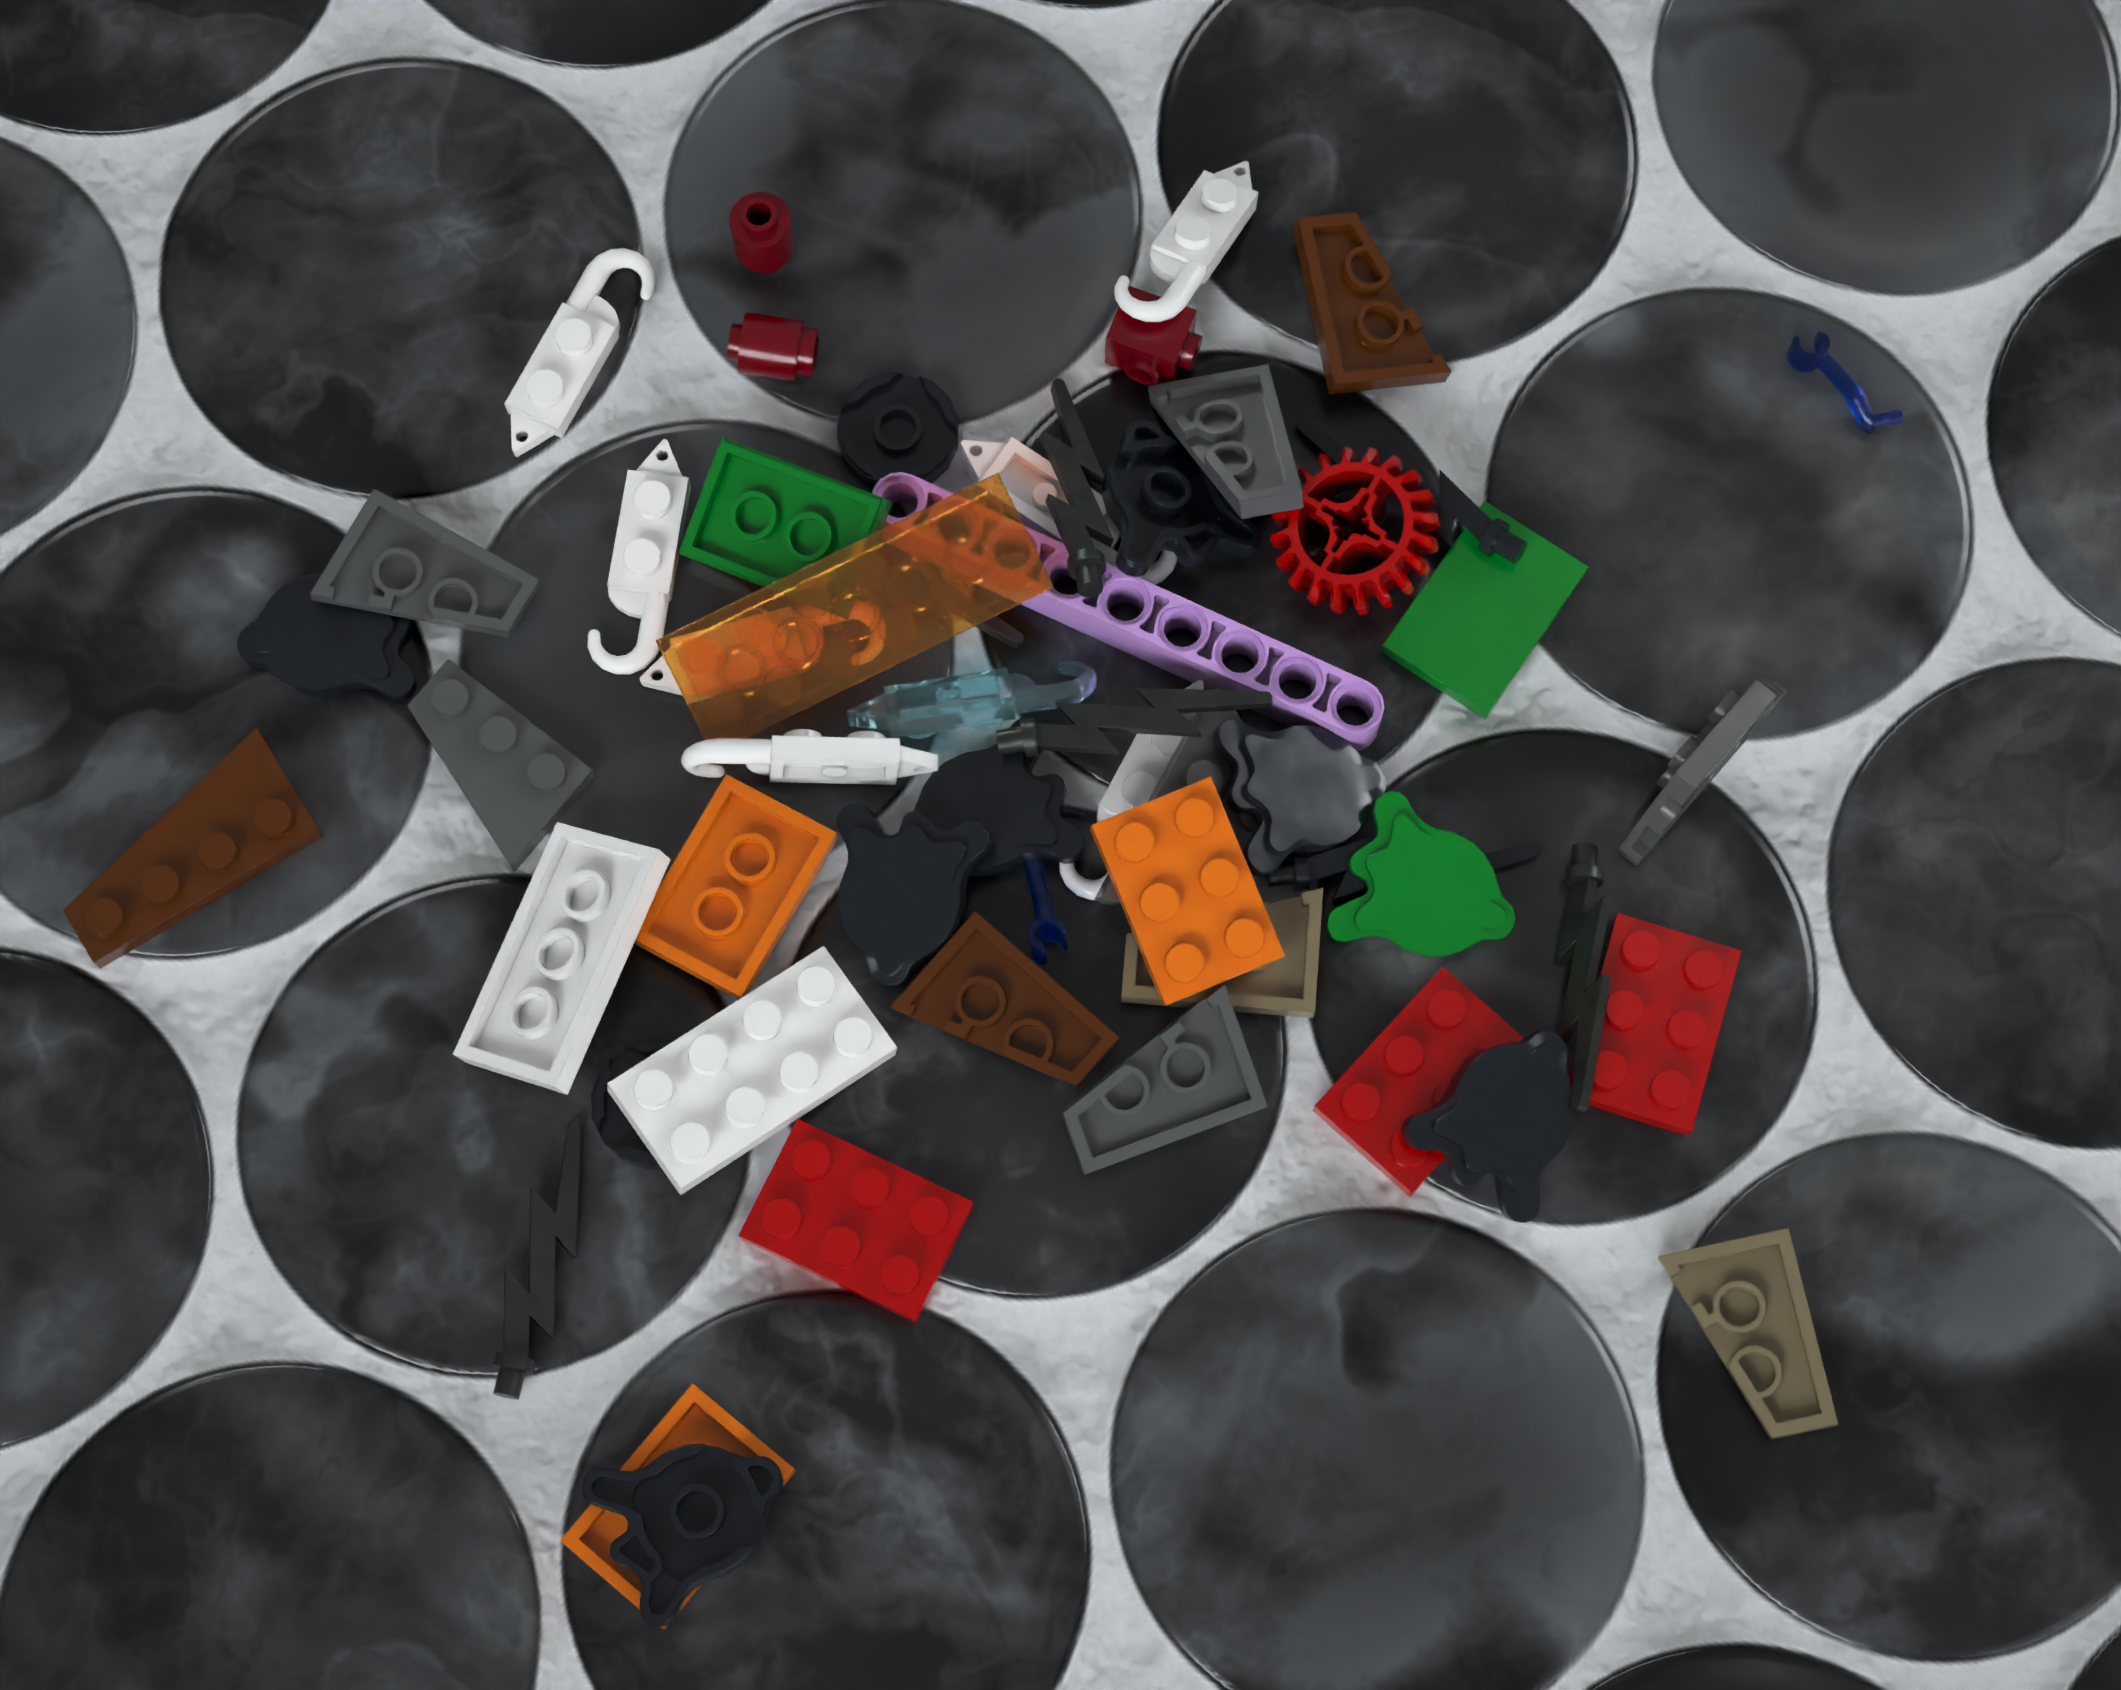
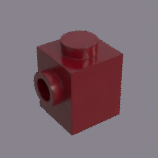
(1152, 350)

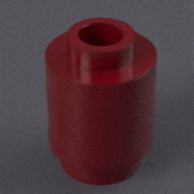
(762, 232)
(773, 347)

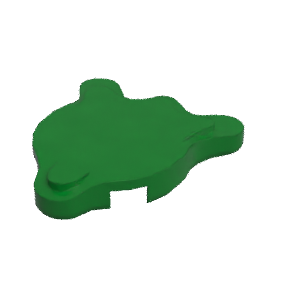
(1423, 887)

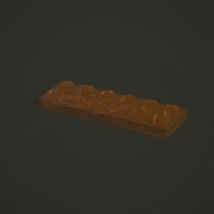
(856, 612)

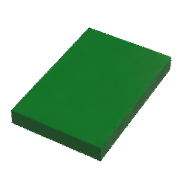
(774, 517)
(1483, 615)

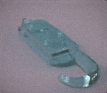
(969, 700)

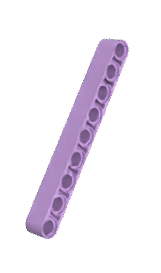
(1166, 611)

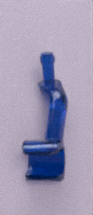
(1842, 381)
(1045, 926)

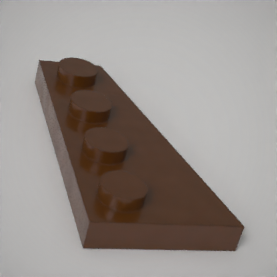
(205, 846)

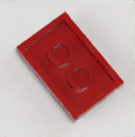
(1659, 1022)
(1409, 1073)
(856, 1220)

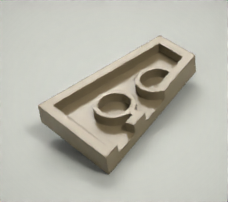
(1276, 988)
(1760, 1325)

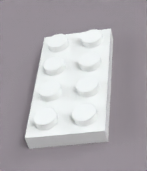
(562, 957)
(751, 1069)

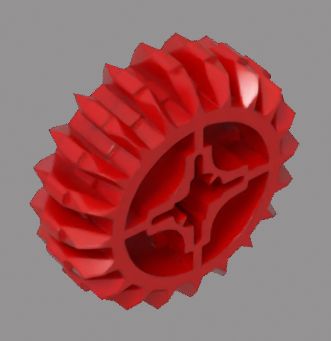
(1364, 508)

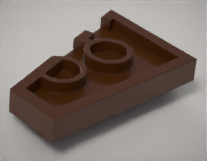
(1356, 312)
(1006, 1004)

